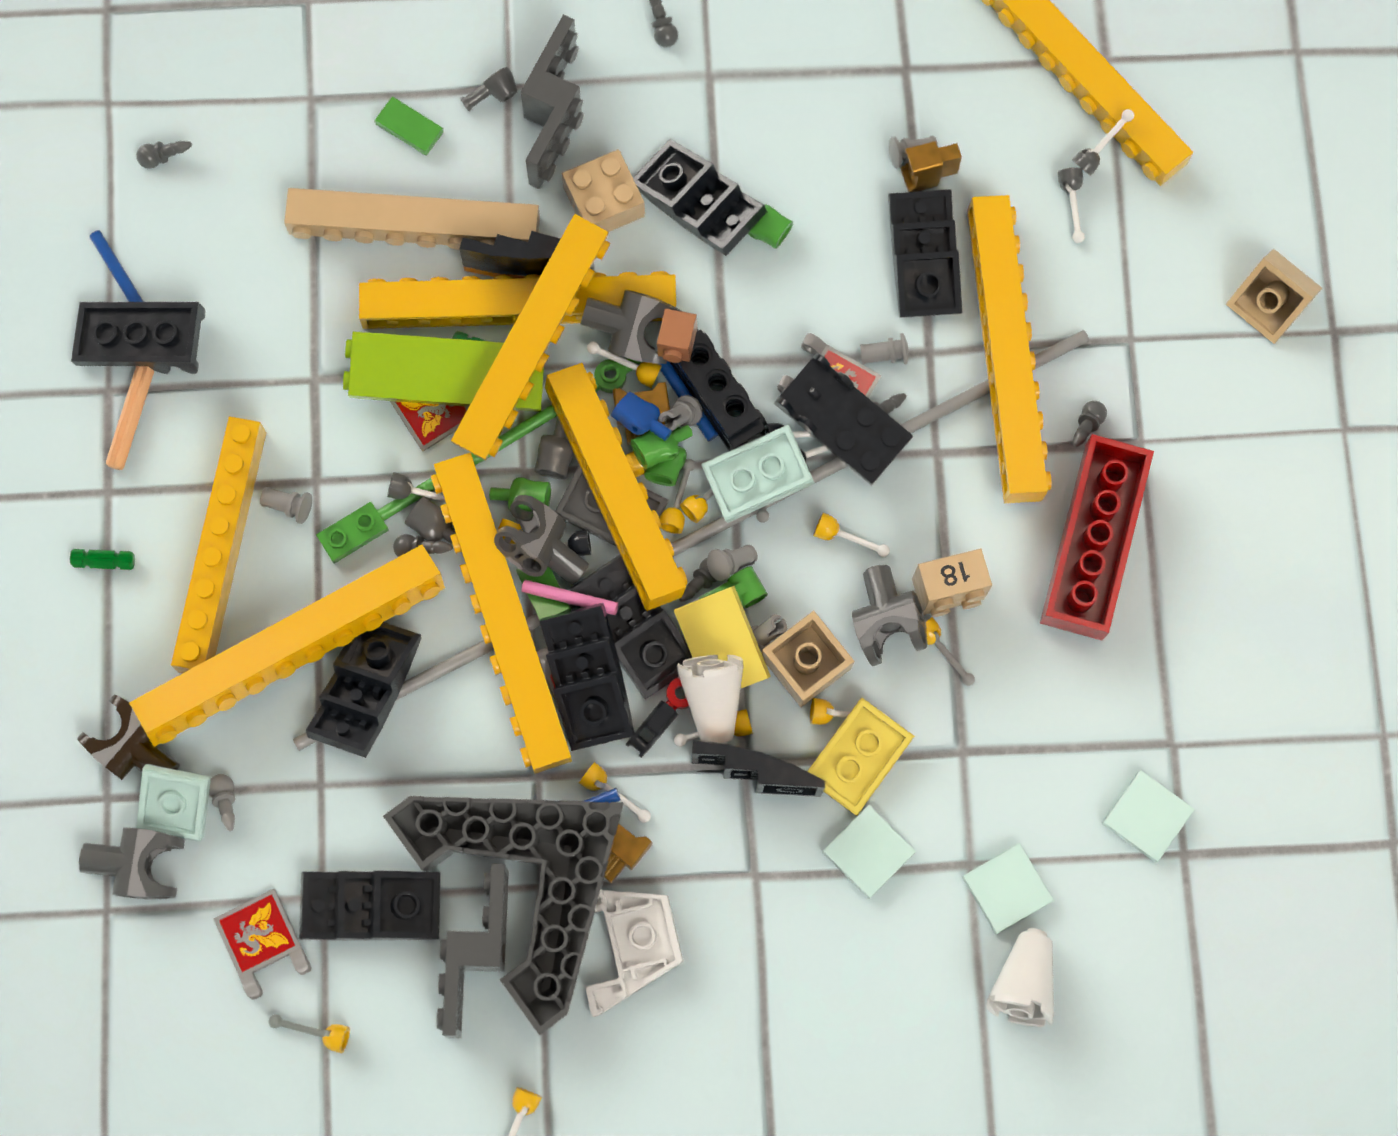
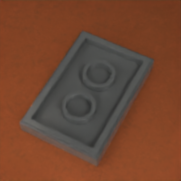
(582, 510)

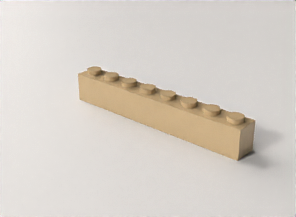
(405, 218)

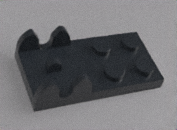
(138, 335)
(843, 419)

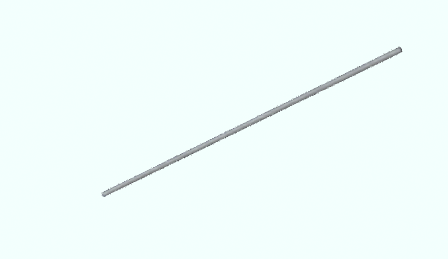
(720, 524)

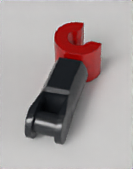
(659, 718)

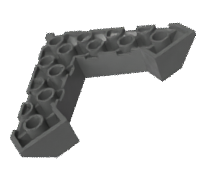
(565, 838)

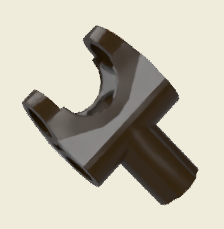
(128, 747)

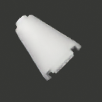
(712, 694)
(1026, 982)

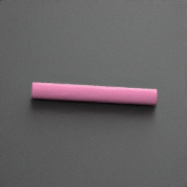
(567, 596)

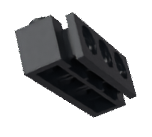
(716, 404)

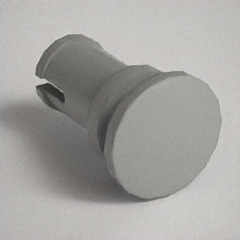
(897, 148)
(885, 351)
(684, 412)
(291, 503)
(727, 562)
(769, 631)

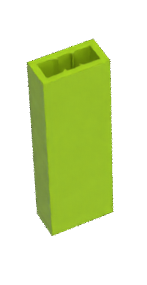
(424, 369)

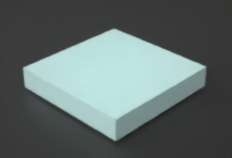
(173, 802)
(1148, 816)
(868, 851)
(1007, 888)

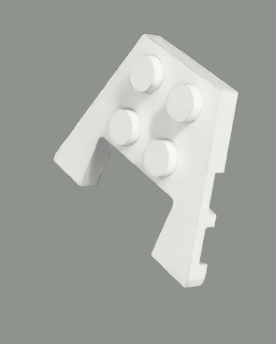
(642, 945)

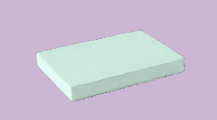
(757, 473)

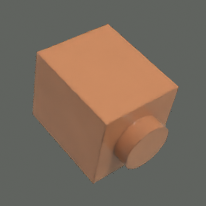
(677, 336)

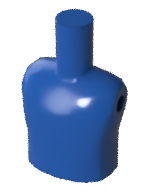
(640, 416)

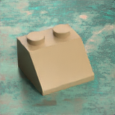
(1273, 296)

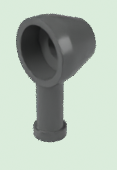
(499, 85)

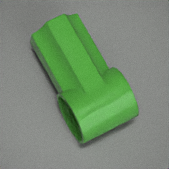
(747, 586)

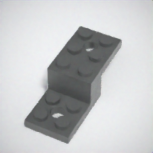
(552, 102)
(473, 951)

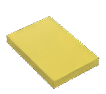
(721, 628)
(860, 755)

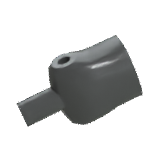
(554, 454)
(429, 521)

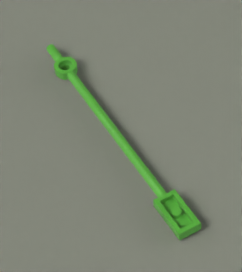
(368, 523)

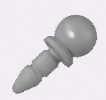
(223, 797)

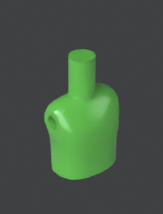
(771, 228)
(653, 450)
(667, 472)
(523, 486)

